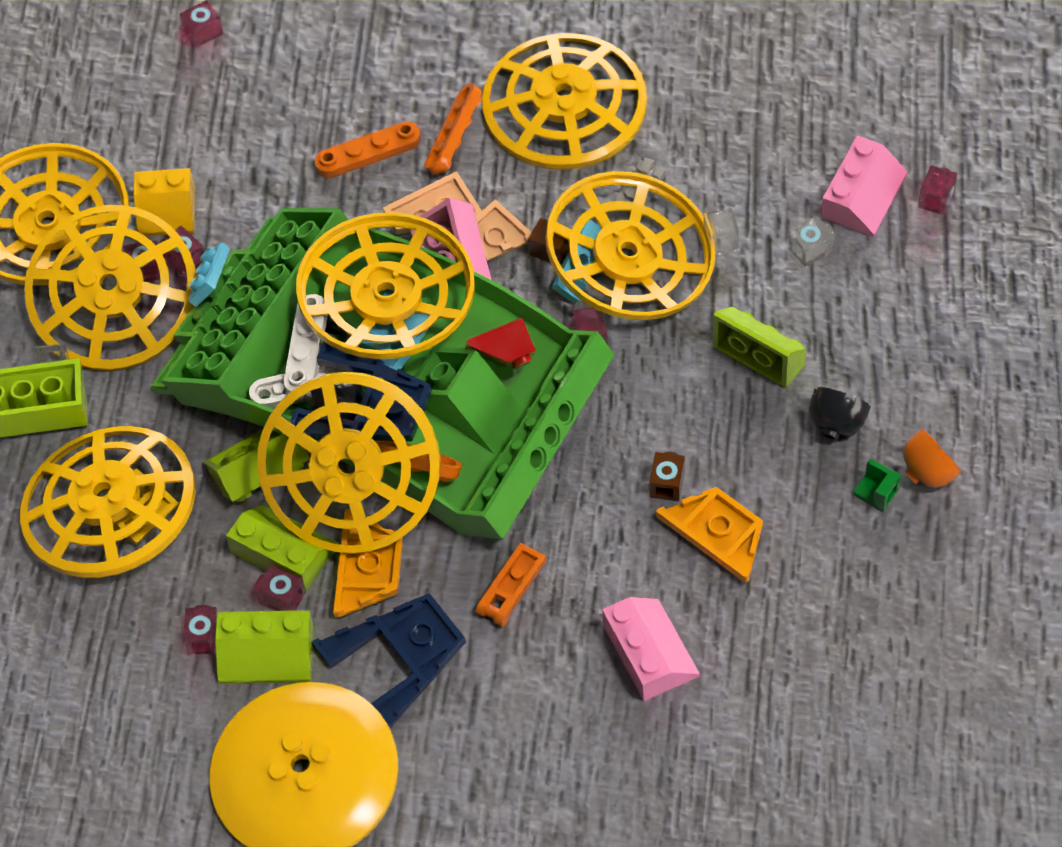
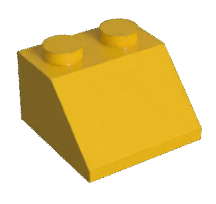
(166, 195)

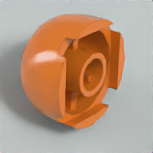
(928, 462)

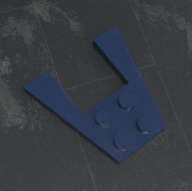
(401, 418)
(417, 633)

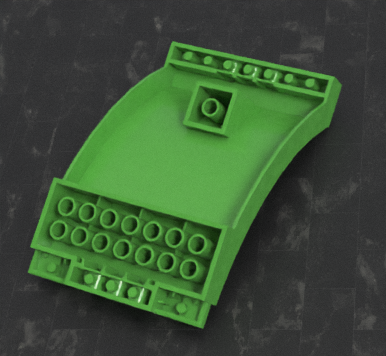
(483, 414)

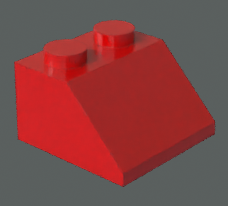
(505, 345)

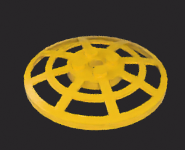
(564, 108)
(52, 203)
(632, 236)
(382, 276)
(113, 302)
(357, 447)
(108, 509)

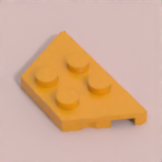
(717, 528)
(366, 576)

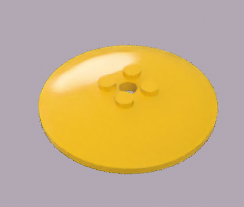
(331, 801)

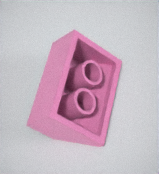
(863, 187)
(460, 220)
(648, 646)

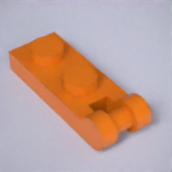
(511, 584)

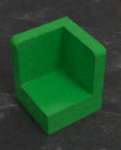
(878, 485)

